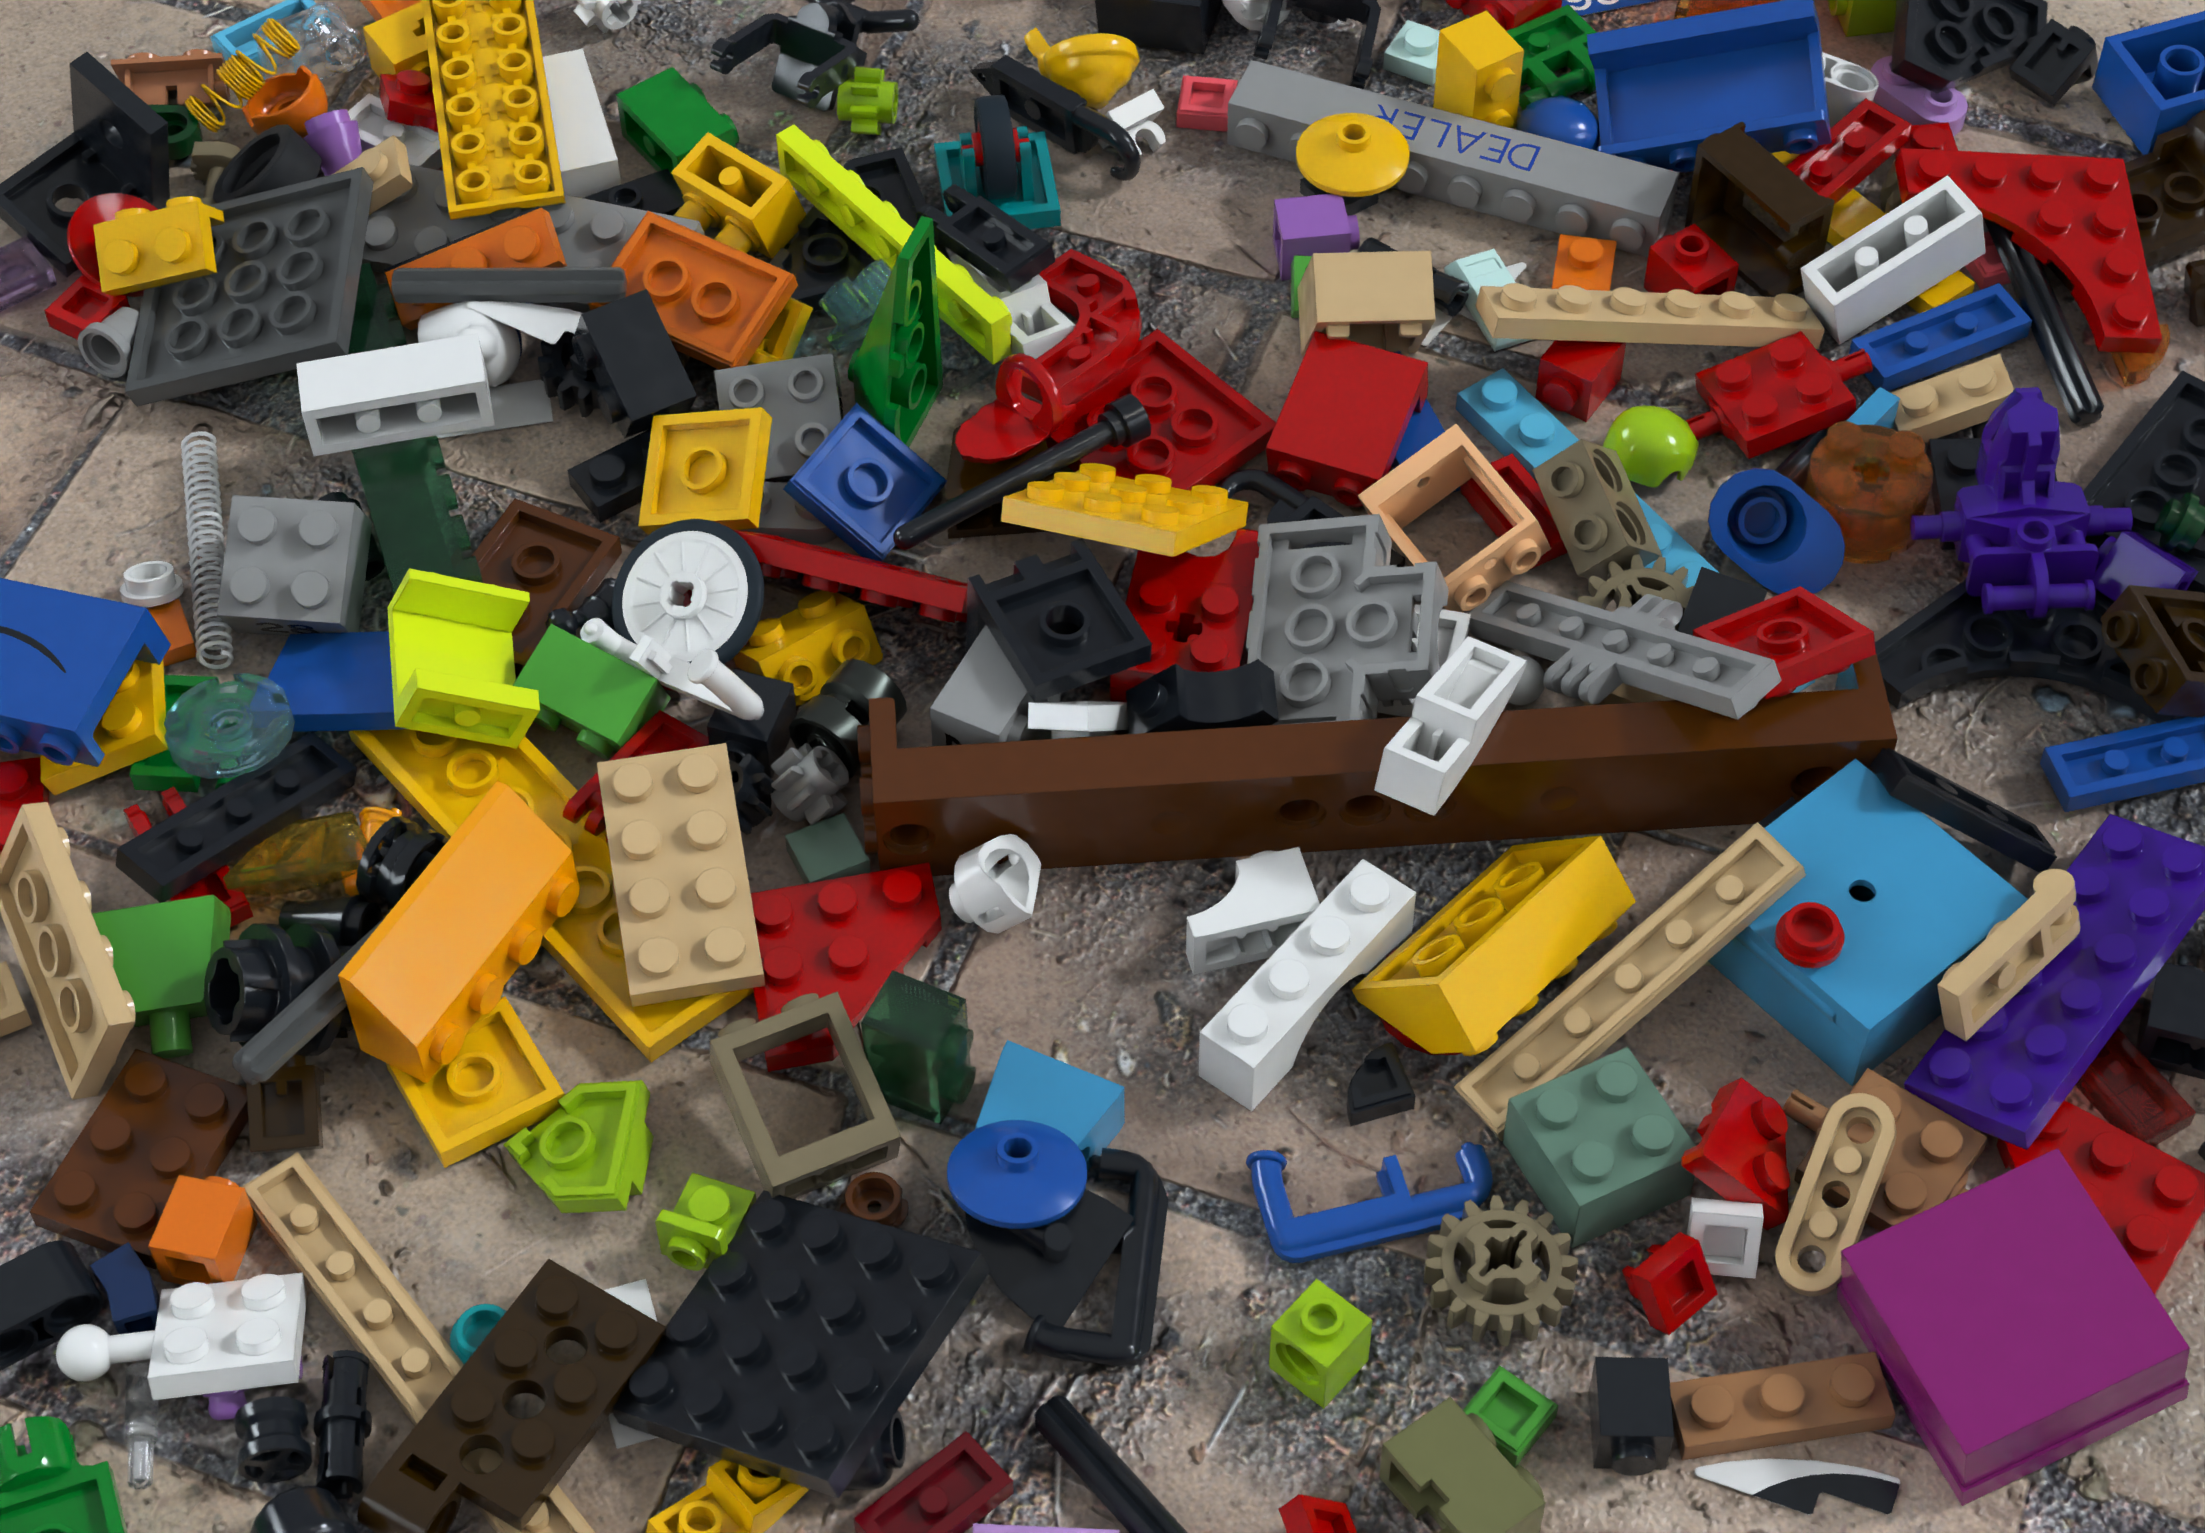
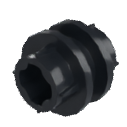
(264, 973)

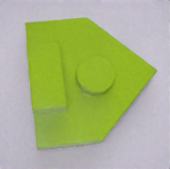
(589, 1148)

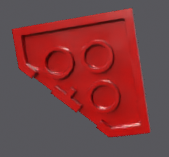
(841, 940)
(2138, 1189)

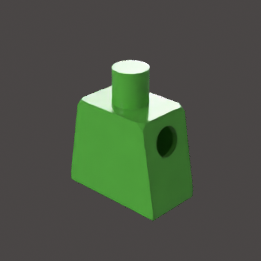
(163, 963)

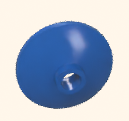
(1017, 1174)

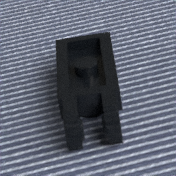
(989, 238)

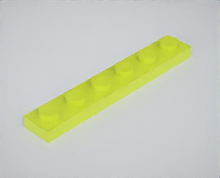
(883, 233)

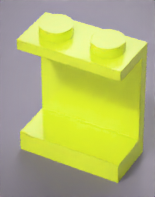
(458, 659)

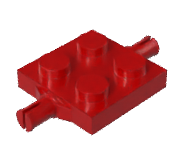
(1776, 394)

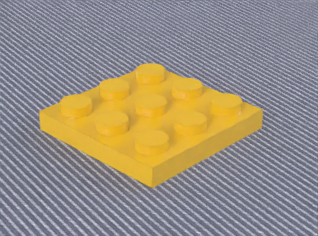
(1126, 511)

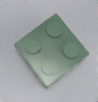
(1599, 1146)

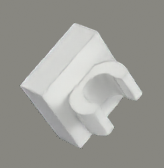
(1137, 119)
(1727, 1235)

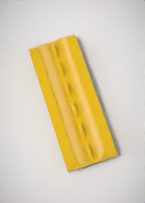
(491, 106)

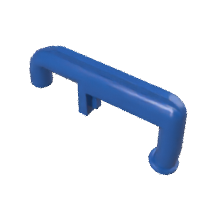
(1366, 1222)

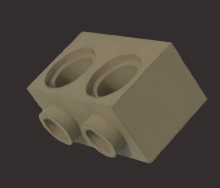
(1595, 509)

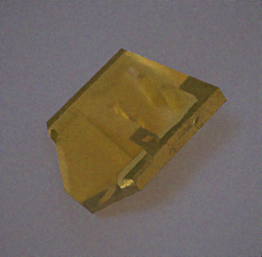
(301, 857)

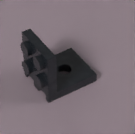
(114, 149)
(1057, 622)

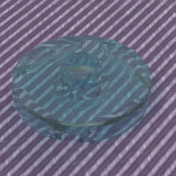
(228, 726)

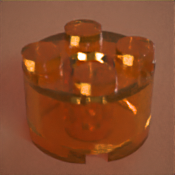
(1871, 486)

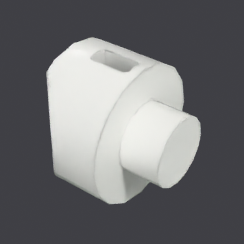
(996, 893)

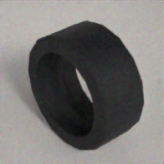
(266, 163)

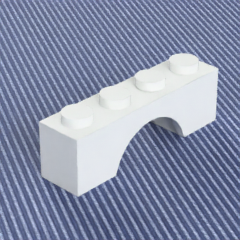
(1265, 1022)

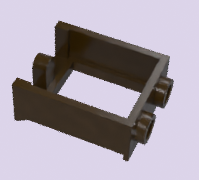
(1735, 165)

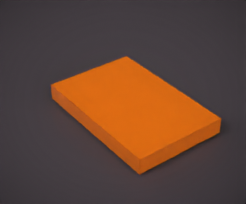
(706, 293)

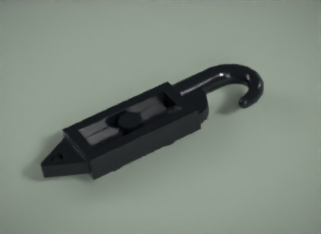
(1057, 111)

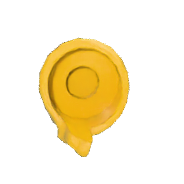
(1087, 64)

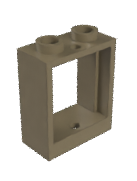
(827, 1158)

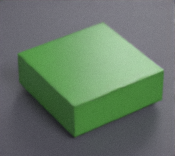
(1512, 1413)

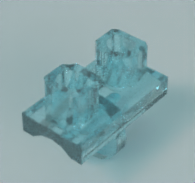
(855, 303)

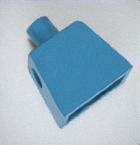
(1056, 1095)

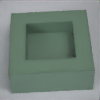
(827, 850)

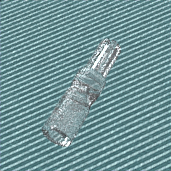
(140, 1426)

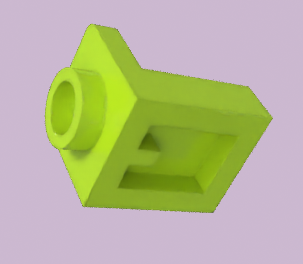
(702, 1221)

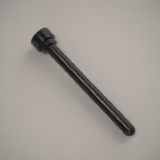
(1121, 424)

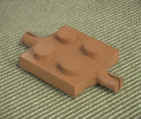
(1927, 1159)

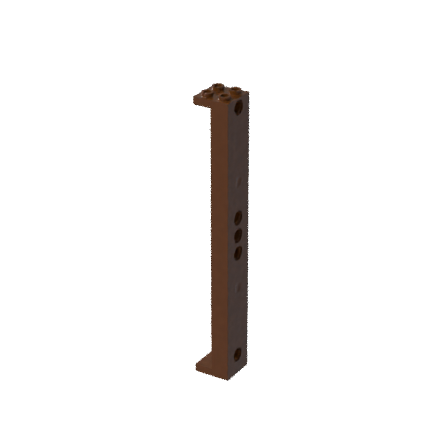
(1316, 781)

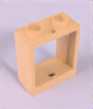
(1443, 468)

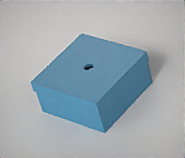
(1907, 913)

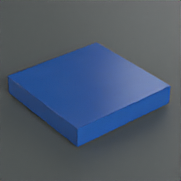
(864, 484)

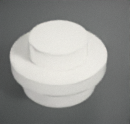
(151, 584)

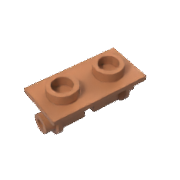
(154, 76)

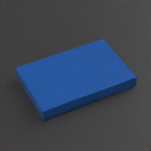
(337, 681)

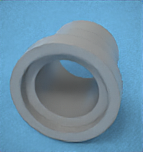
(110, 343)

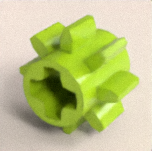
(868, 101)

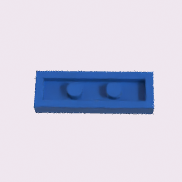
(1943, 337)
(2127, 763)

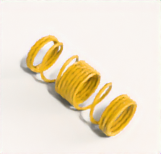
(242, 76)

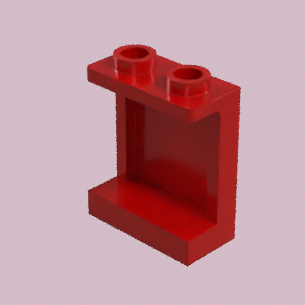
(1345, 417)

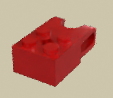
(1191, 610)

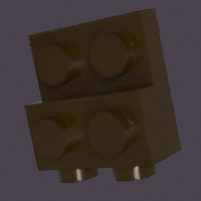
(2163, 646)

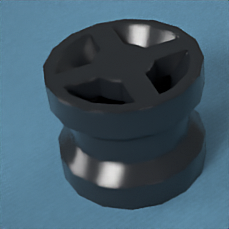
(273, 1439)

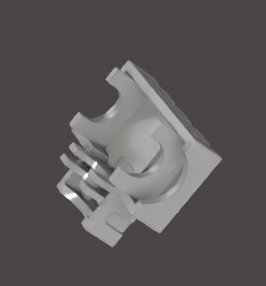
(1341, 619)

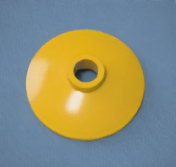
(1352, 154)

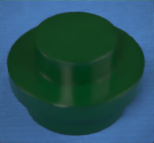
(2181, 523)

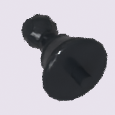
(594, 606)

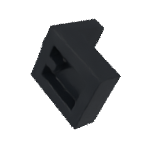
(2055, 61)

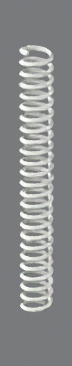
(194, 553)

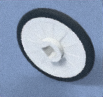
(696, 557)

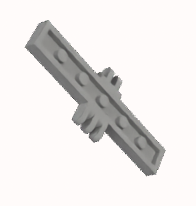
(1629, 646)

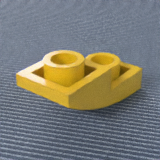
(730, 1502)

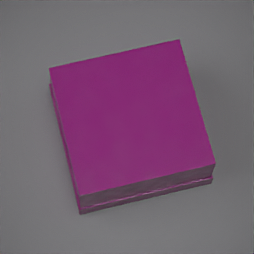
(2012, 1326)

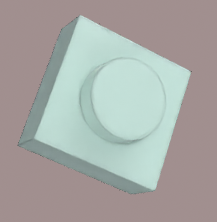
(1414, 53)

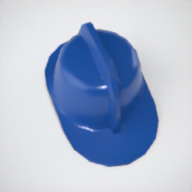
(1776, 531)

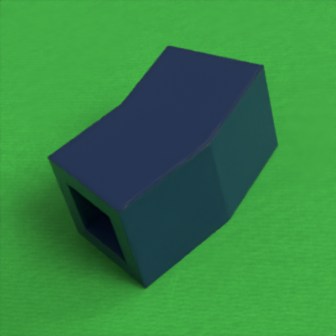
(128, 1289)

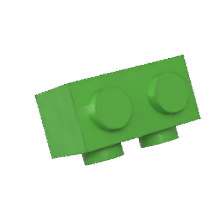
(590, 692)

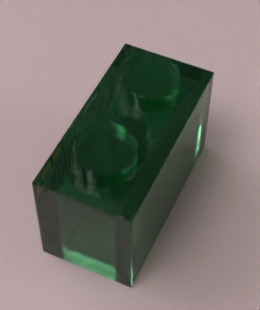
(919, 1046)

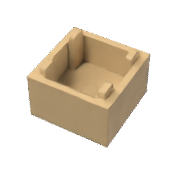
(1368, 299)

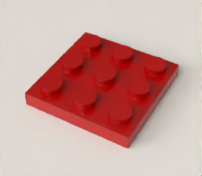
(1196, 419)

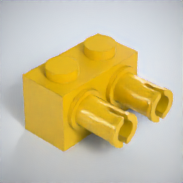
(739, 196)

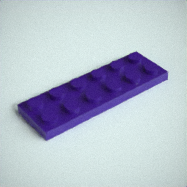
(2134, 907)

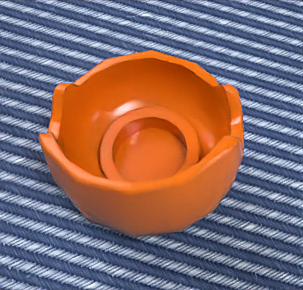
(287, 101)

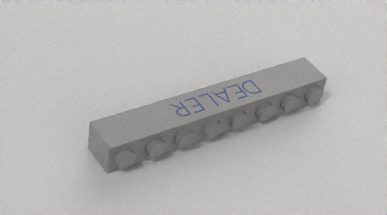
(1468, 159)

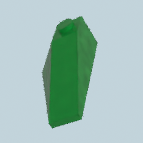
(900, 358)

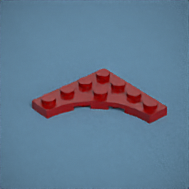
(2063, 214)

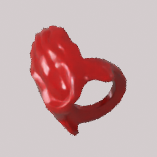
(1012, 421)

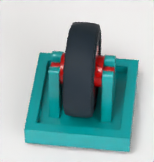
(1001, 166)

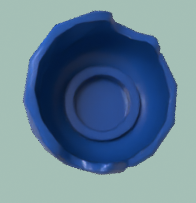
(1561, 120)

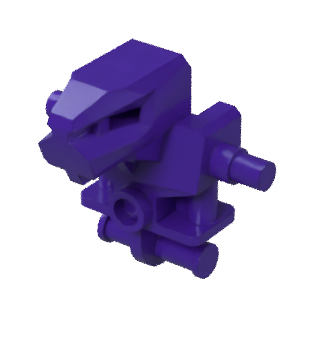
(2020, 523)

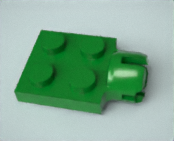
(50, 1487)

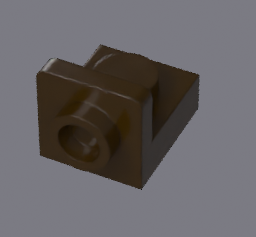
(286, 1109)

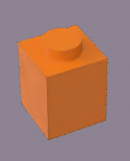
(203, 1231)

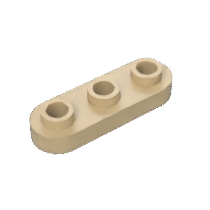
(1842, 1164)

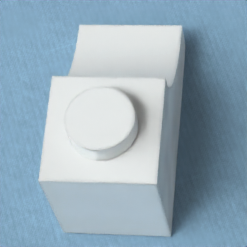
(1256, 916)

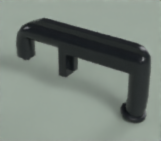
(1137, 1279)

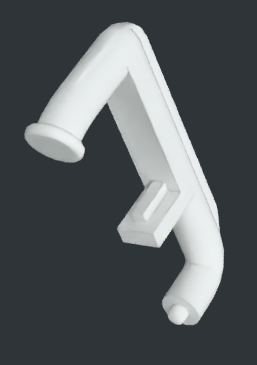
(702, 679)

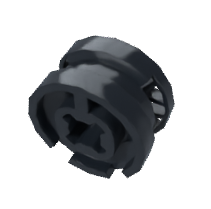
(399, 862)

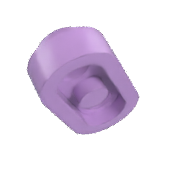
(1915, 102)

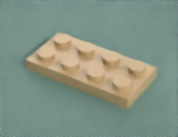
(680, 875)
(62, 951)

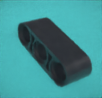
(43, 1299)

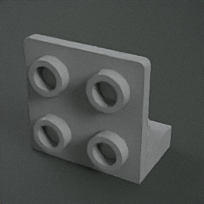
(799, 398)

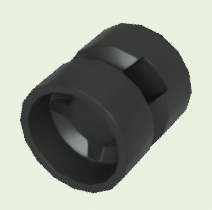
(842, 705)

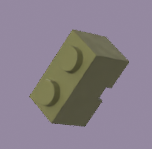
(1458, 1476)

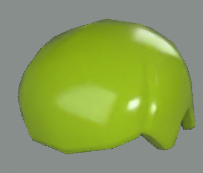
(1652, 444)

